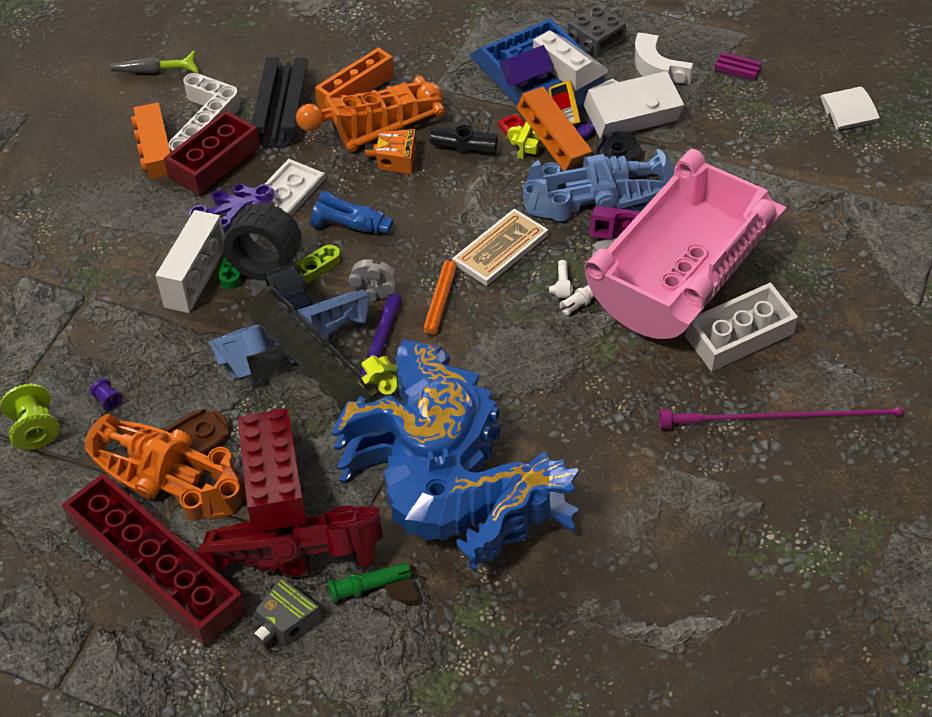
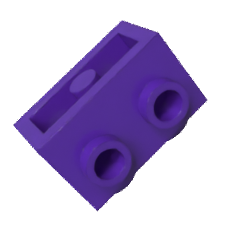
(526, 66)

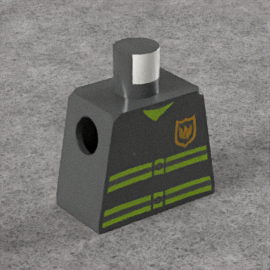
(285, 615)

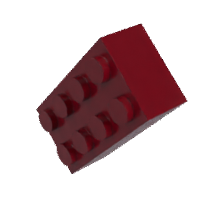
(212, 152)

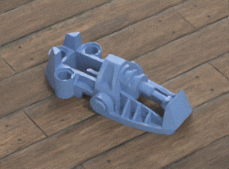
(598, 182)
(235, 346)

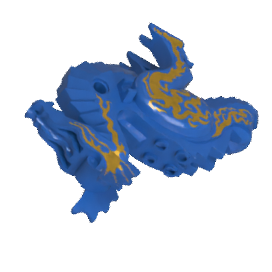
(435, 457)

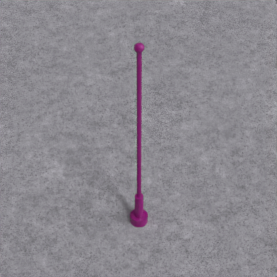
(666, 419)

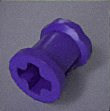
(104, 392)

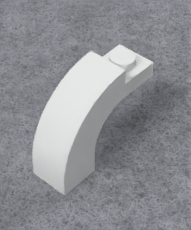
(650, 62)

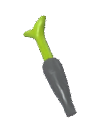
(154, 65)

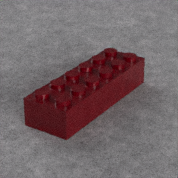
(270, 471)

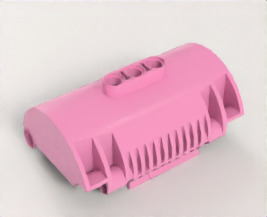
(680, 248)

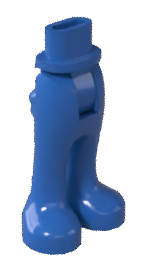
(355, 216)

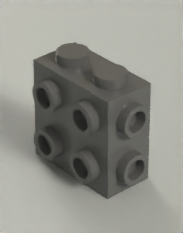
(597, 30)

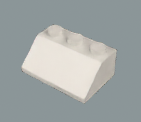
(569, 60)

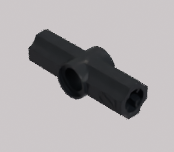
(464, 139)

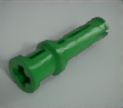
(356, 584)

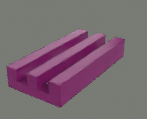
(737, 66)

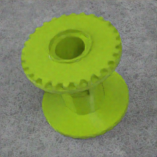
(33, 424)

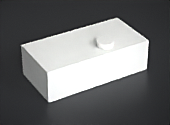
(633, 104)
(191, 261)
(741, 326)

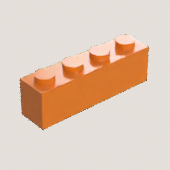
(358, 77)
(553, 129)
(152, 138)

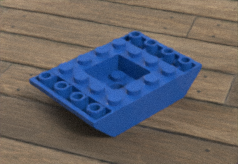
(520, 42)

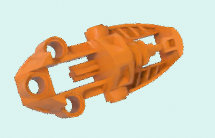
(168, 464)

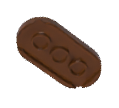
(203, 430)

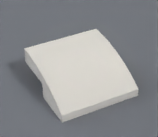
(850, 108)

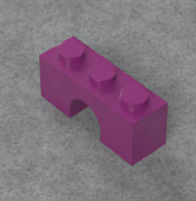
(610, 221)

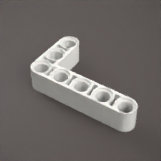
(214, 97)

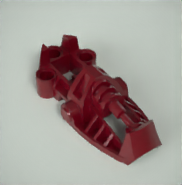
(288, 548)

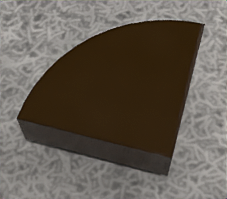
(403, 592)

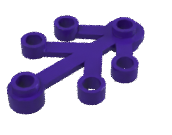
(234, 204)

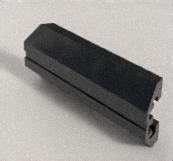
(279, 101)

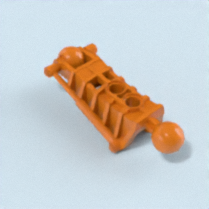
(365, 115)

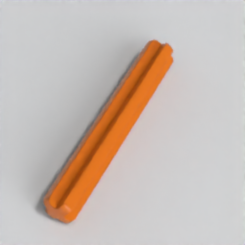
(440, 297)

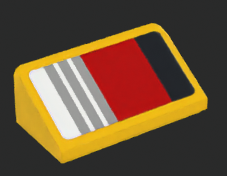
(565, 99)

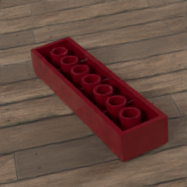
(154, 559)

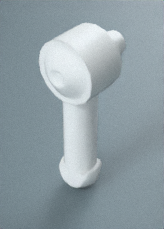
(563, 287)

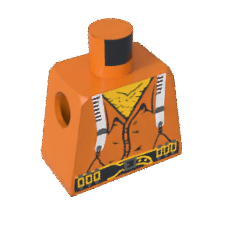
(394, 151)

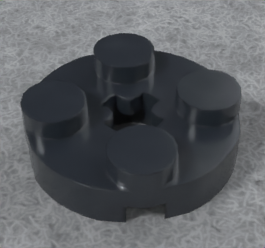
(619, 140)

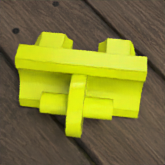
(525, 139)
(382, 373)

